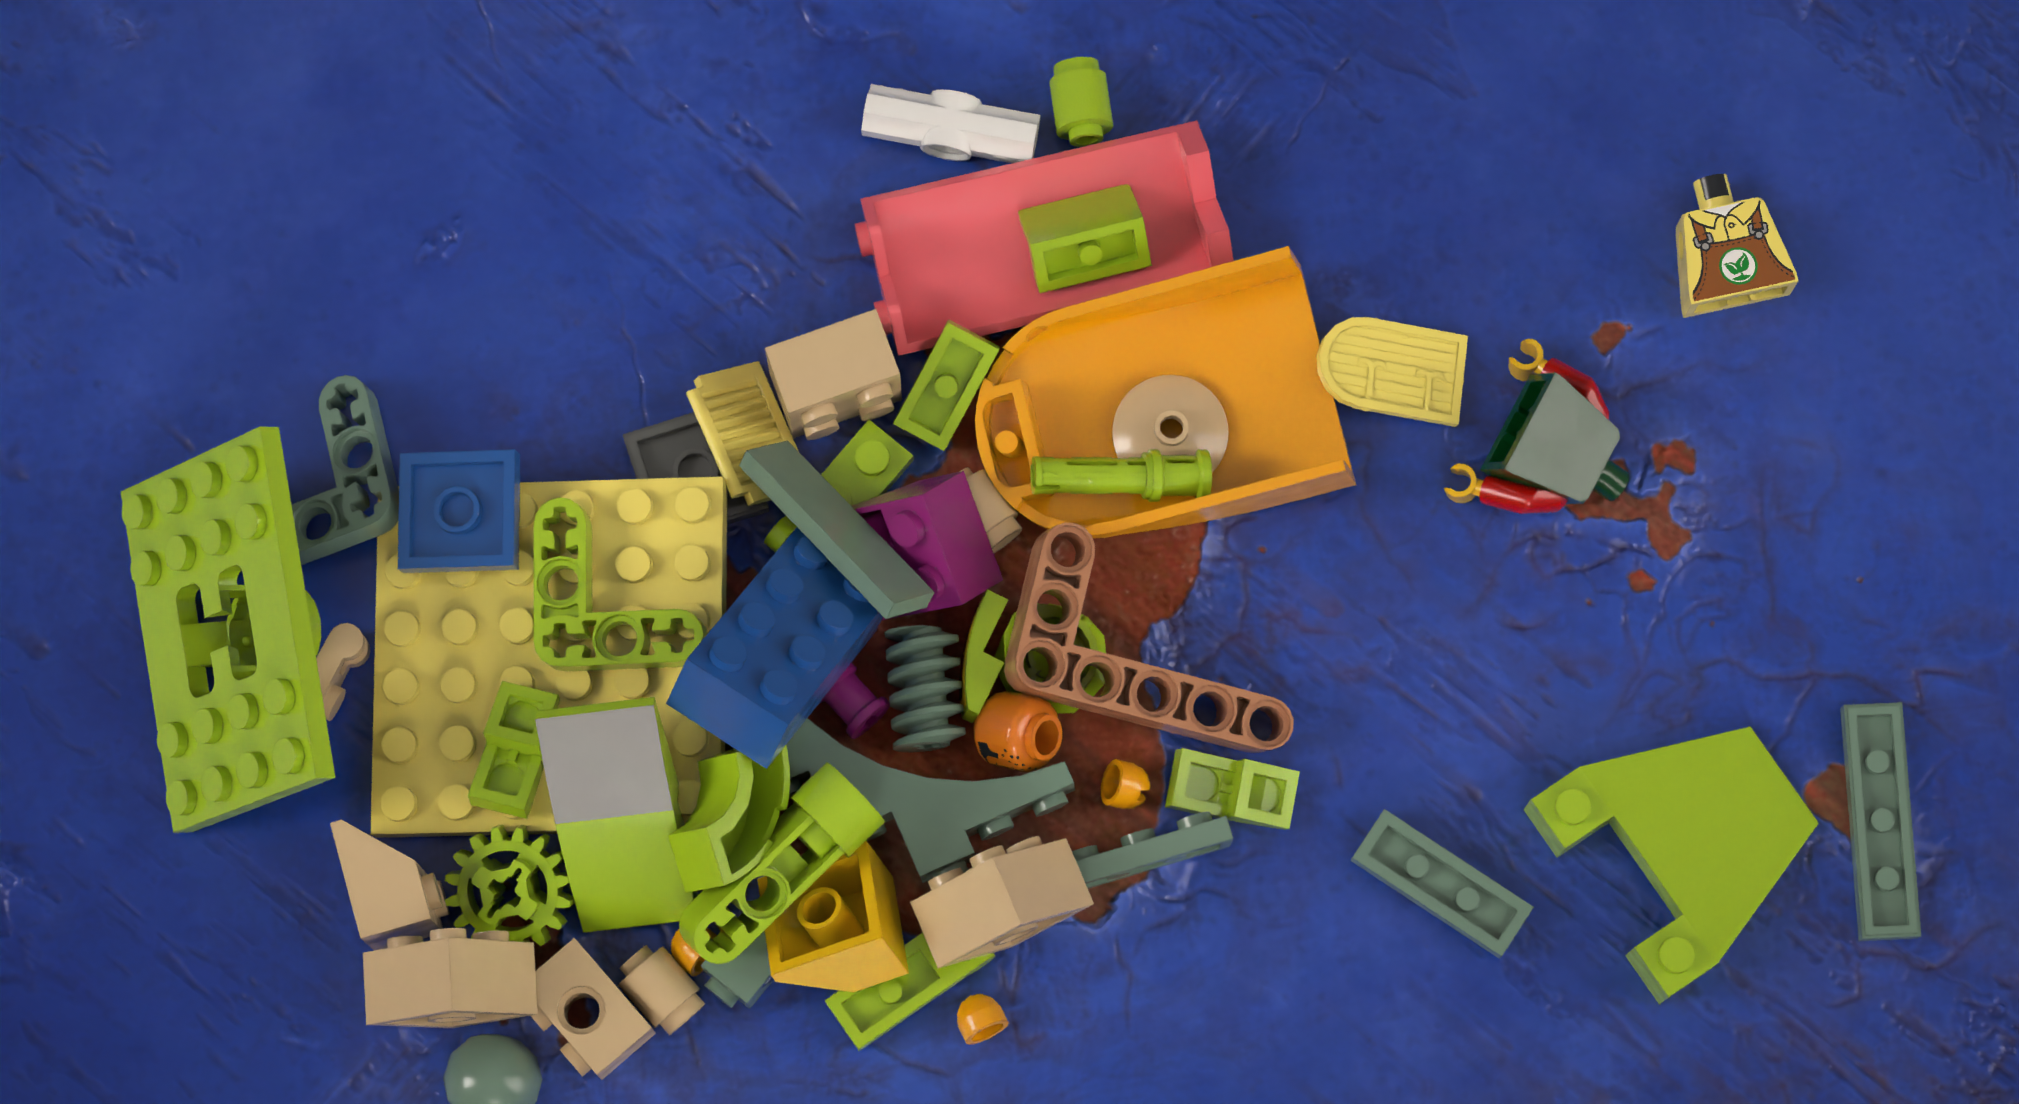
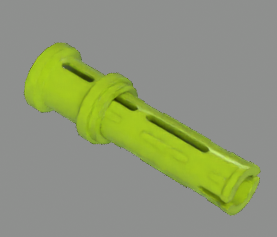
(1147, 475)

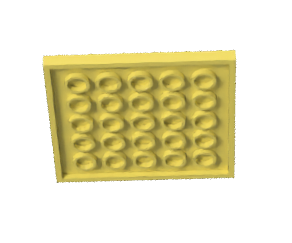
(459, 634)

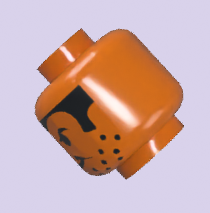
(1017, 731)

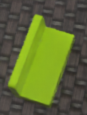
(1085, 238)

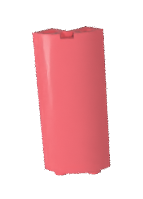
(964, 258)

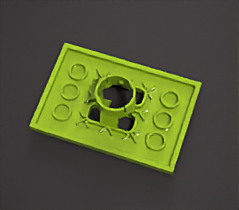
(265, 718)

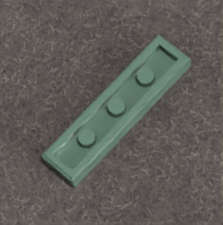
(836, 529)
(1880, 821)

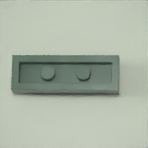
(1145, 851)
(1442, 883)

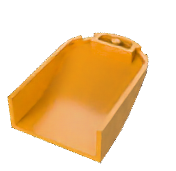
(1230, 327)

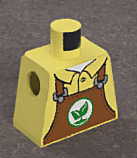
(1729, 252)

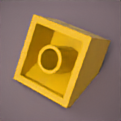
(840, 929)

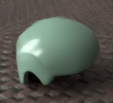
(492, 1072)

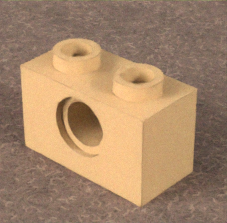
(614, 1035)

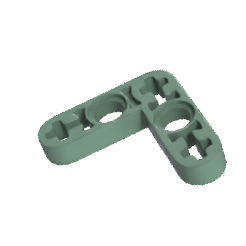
(349, 499)

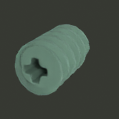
(923, 688)

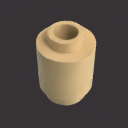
(994, 510)
(660, 988)

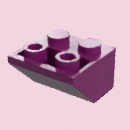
(938, 536)

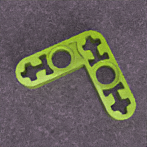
(576, 611)

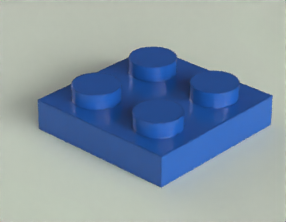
(459, 511)

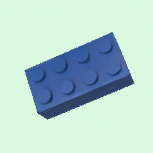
(775, 652)

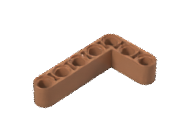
(1120, 674)

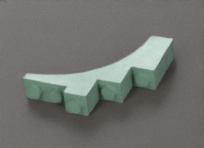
(931, 812)

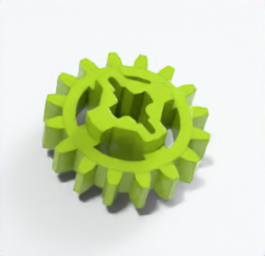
(489, 878)

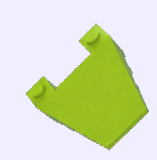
(1705, 826)

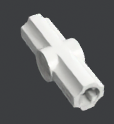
(950, 124)

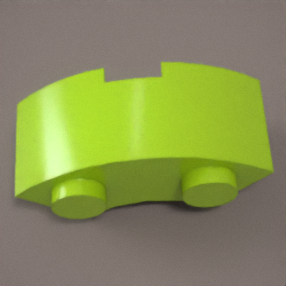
(731, 819)

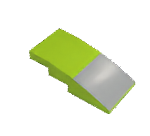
(614, 811)

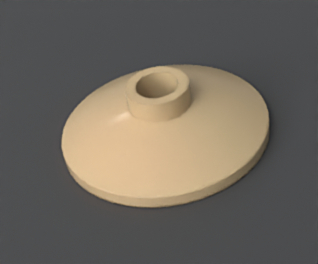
(1170, 397)

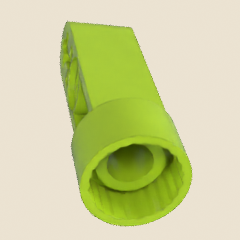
(828, 820)

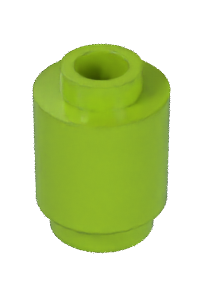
(1080, 101)

